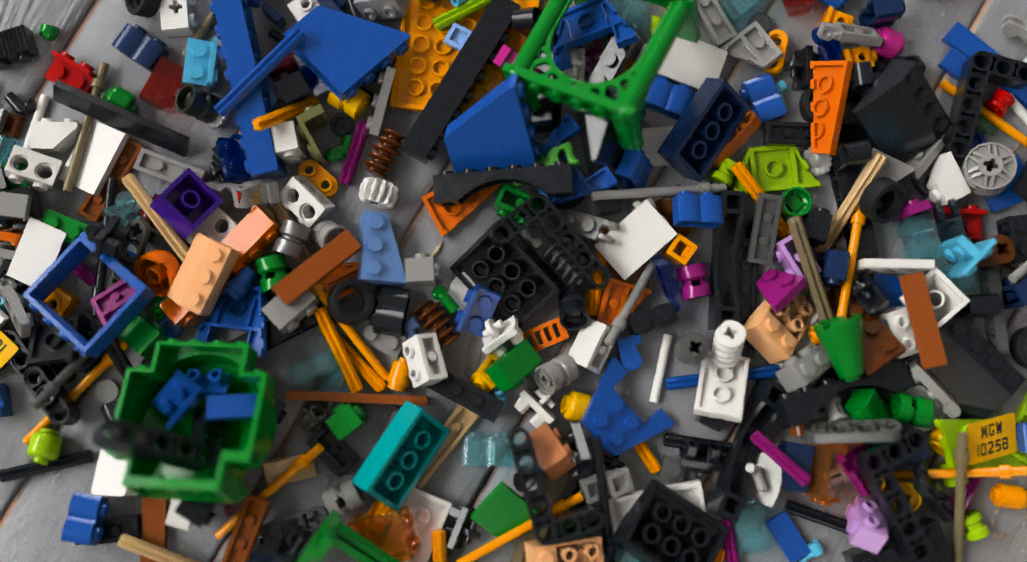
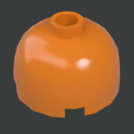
(157, 270)

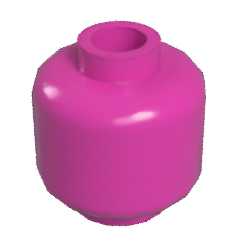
(892, 43)

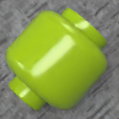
(45, 446)

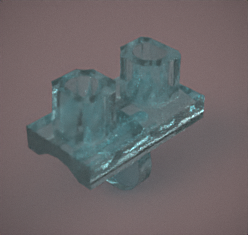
(124, 208)

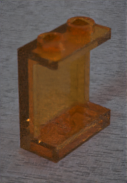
(820, 473)
(390, 532)

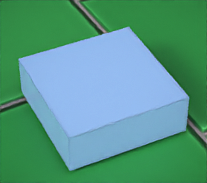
(457, 37)

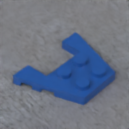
(586, 23)
(598, 181)
(238, 316)
(613, 418)

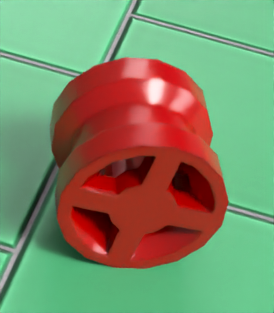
(999, 102)

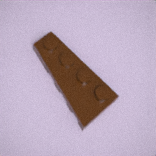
(879, 344)

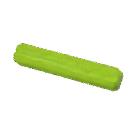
(459, 13)

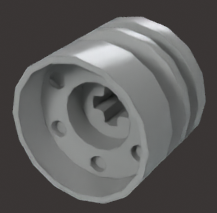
(983, 182)

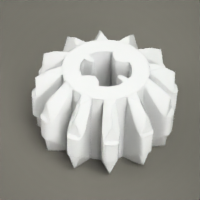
(378, 193)

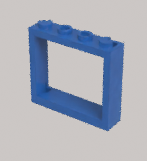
(59, 271)

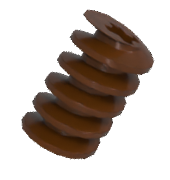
(384, 153)
(1003, 252)
(437, 323)

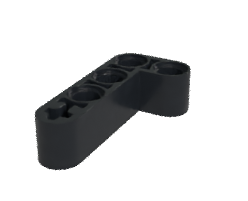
(861, 81)

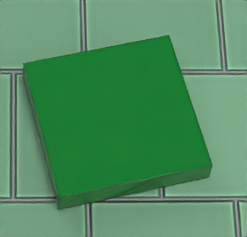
(501, 510)

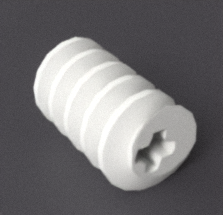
(728, 344)

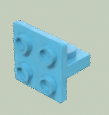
(200, 63)
(965, 255)

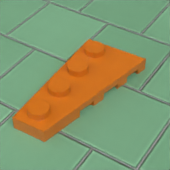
(830, 93)
(449, 217)

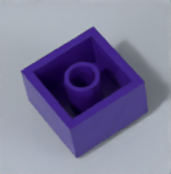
(186, 203)

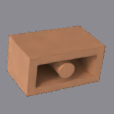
(550, 453)

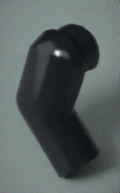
(20, 107)

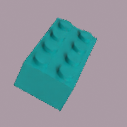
(401, 456)

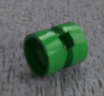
(795, 202)
(270, 266)
(912, 410)

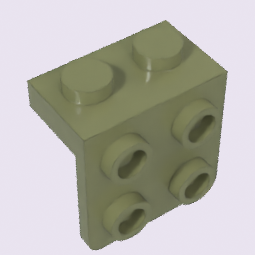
(310, 121)

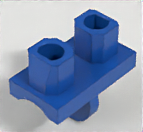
(213, 383)

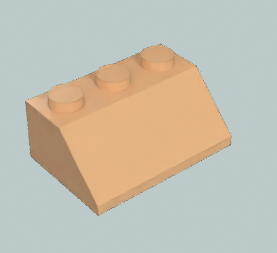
(203, 274)

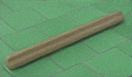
(810, 268)

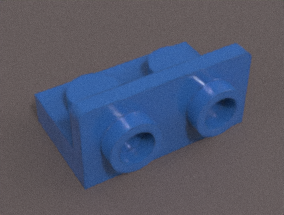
(479, 308)
(176, 397)

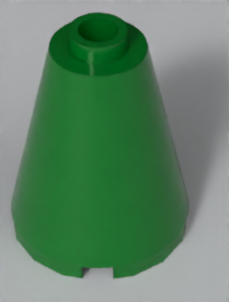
(843, 344)

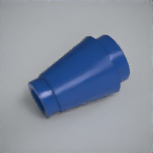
(240, 284)

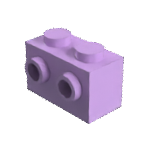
(787, 255)
(866, 525)

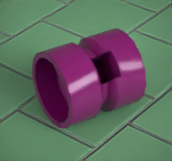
(690, 273)

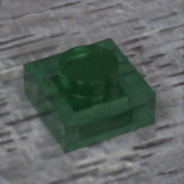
(984, 126)

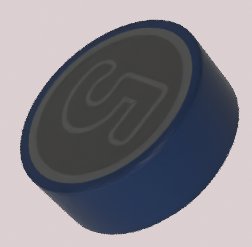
(763, 20)

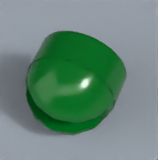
(49, 32)

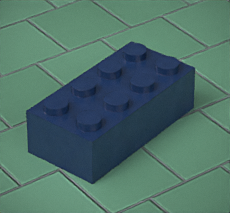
(704, 129)

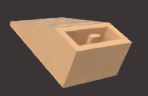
(778, 334)
(572, 550)

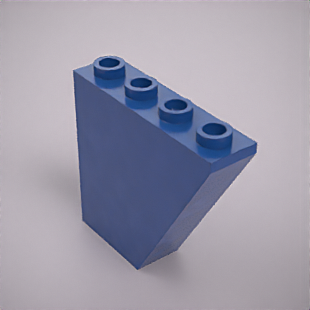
(346, 49)
(494, 131)

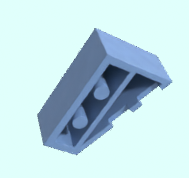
(379, 258)

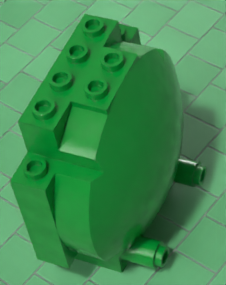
(243, 441)

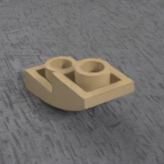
(276, 467)

